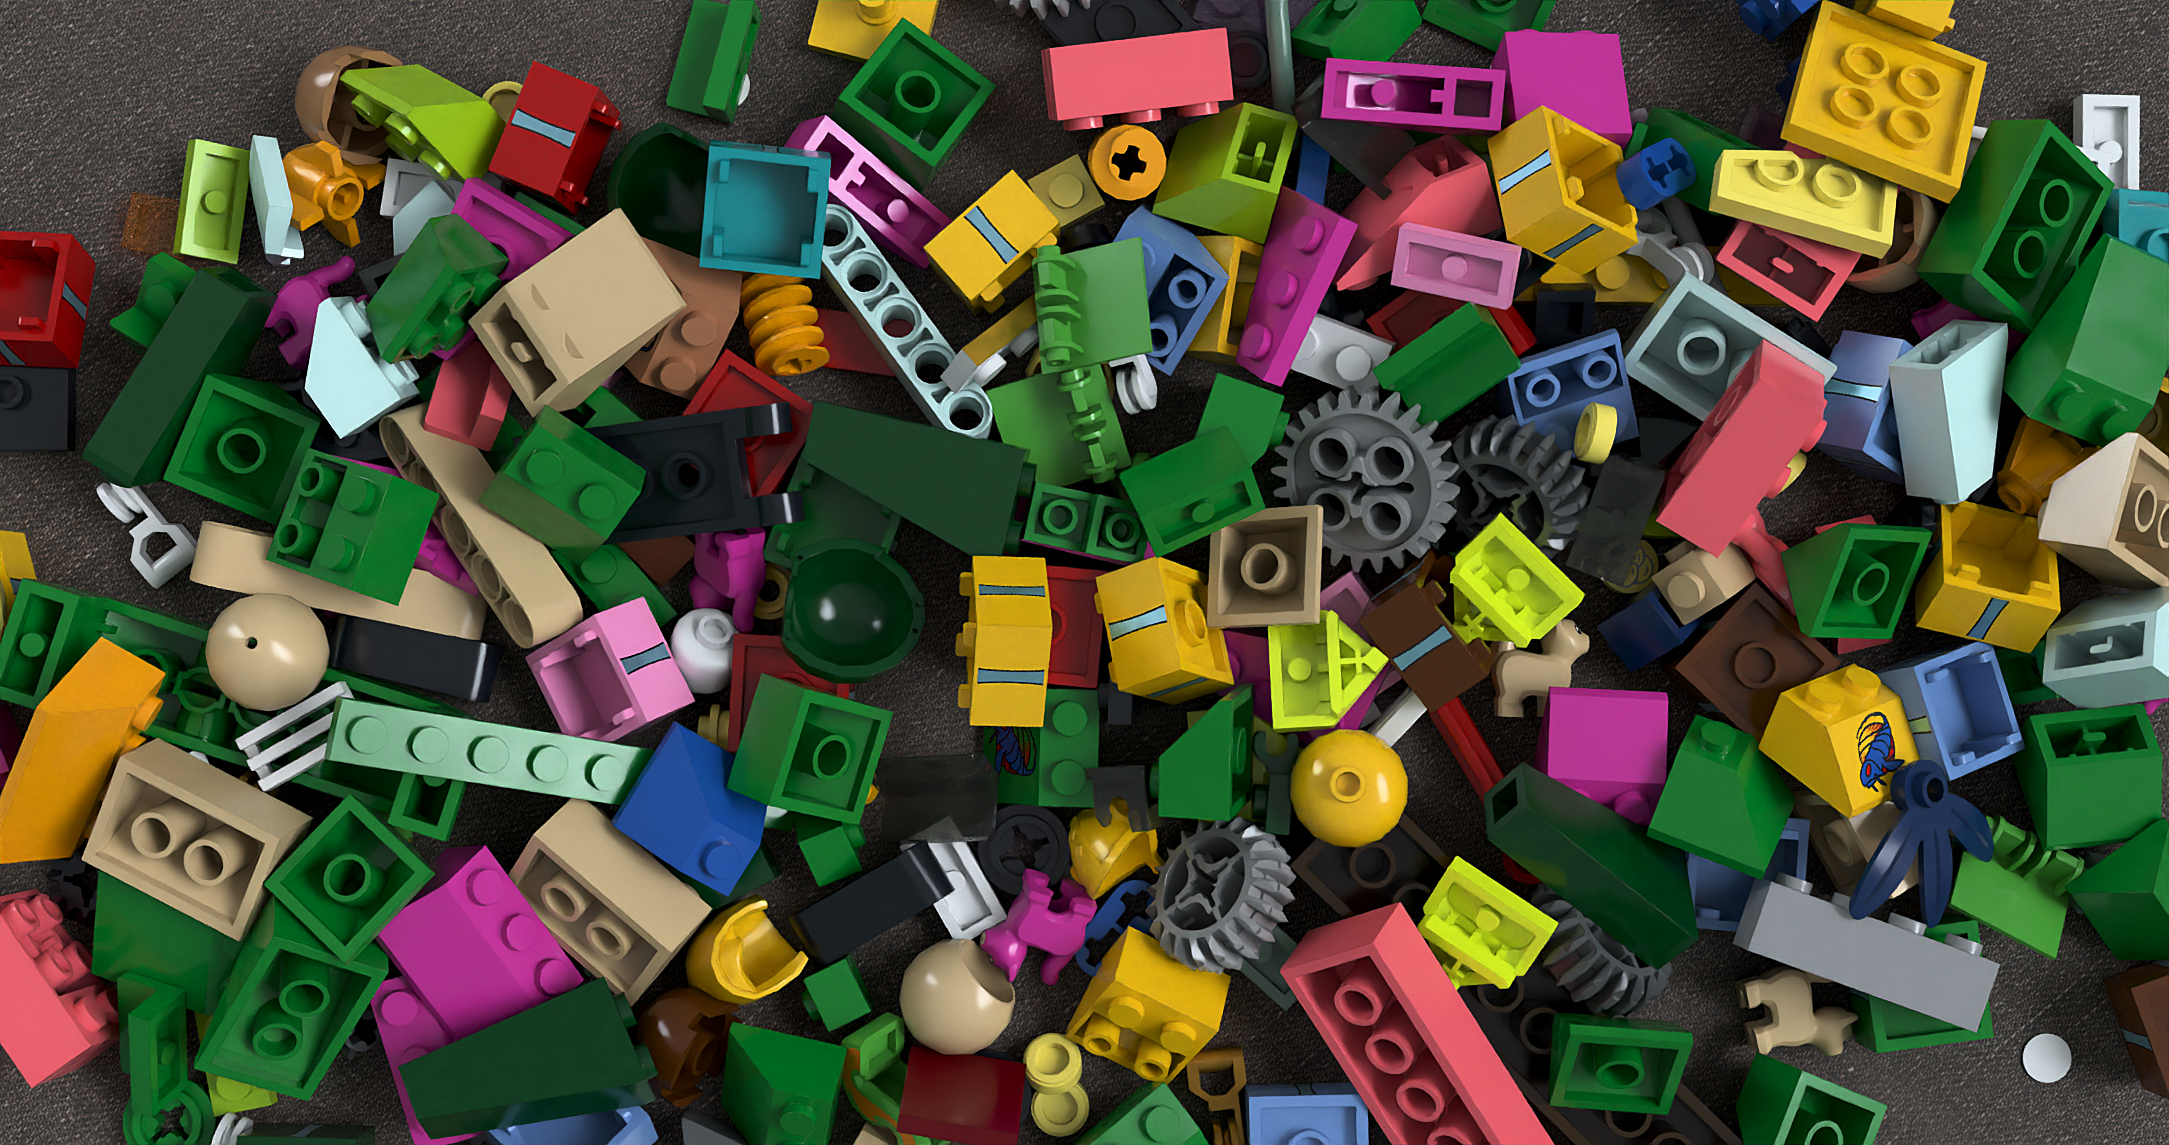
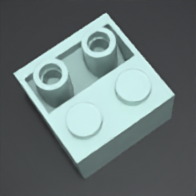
(347, 372)
(2111, 650)

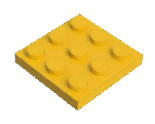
(1885, 101)

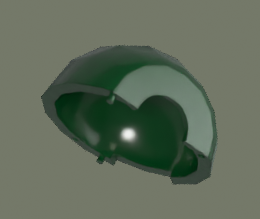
(662, 186)
(849, 611)

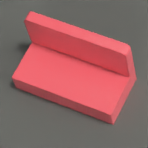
(469, 399)

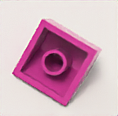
(1607, 746)

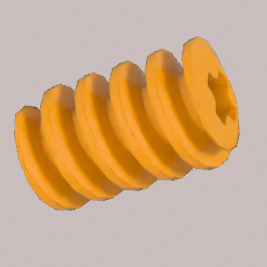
(1137, 182)
(781, 324)

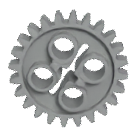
(1365, 430)

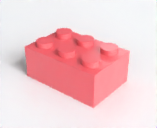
(1137, 78)
(1743, 449)

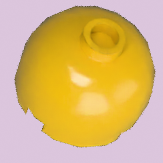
(1348, 788)

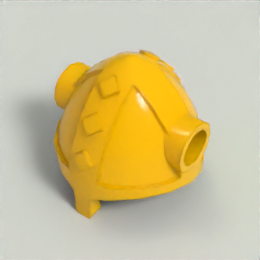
(1109, 853)

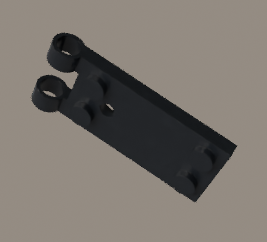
(723, 492)

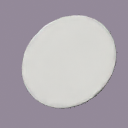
(2047, 1058)

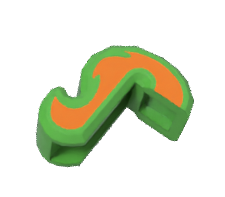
(877, 1075)

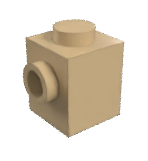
(1701, 581)

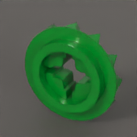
(197, 1121)

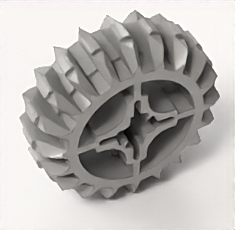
(1220, 895)

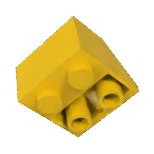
(1148, 1009)

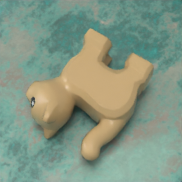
(1525, 673)
(1790, 1013)

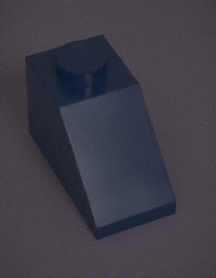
(1645, 628)

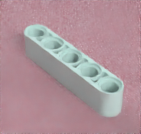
(894, 301)

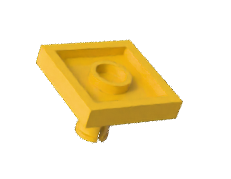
(859, 26)

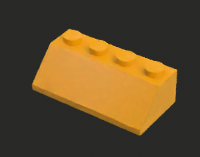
(74, 752)

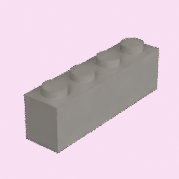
(1867, 954)

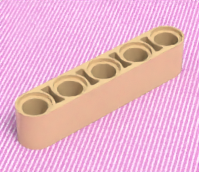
(501, 558)
(236, 561)

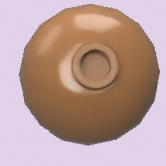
(325, 105)

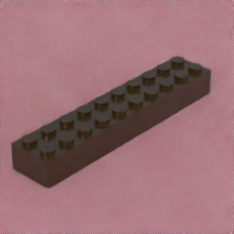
(1515, 1019)

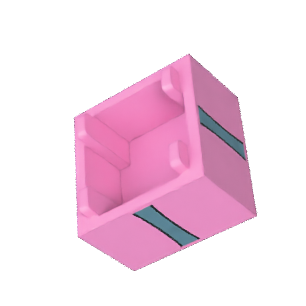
(611, 675)

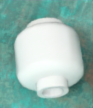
(704, 649)

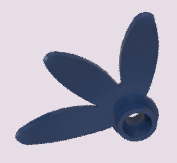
(1924, 826)

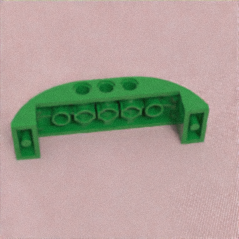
(58, 624)

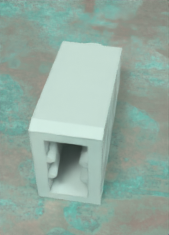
(1950, 408)

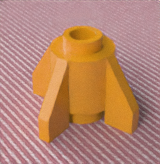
(328, 189)
(2034, 463)

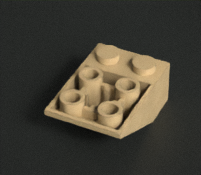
(577, 315)

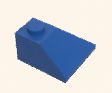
(688, 813)

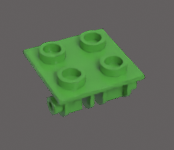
(1091, 305)
(1065, 424)
(2018, 888)

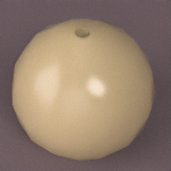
(283, 665)
(955, 998)

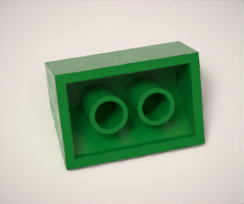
(2016, 224)

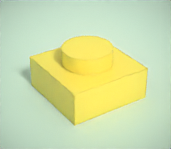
(1067, 191)

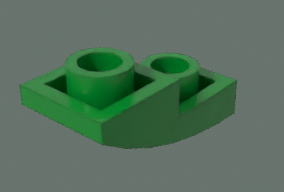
(1084, 523)

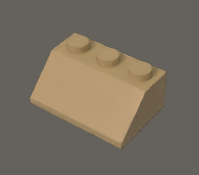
(2113, 515)
(193, 836)
(606, 898)

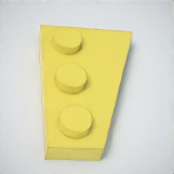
(1807, 198)

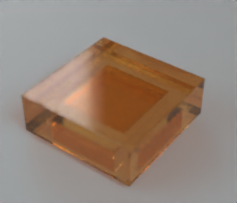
(151, 225)

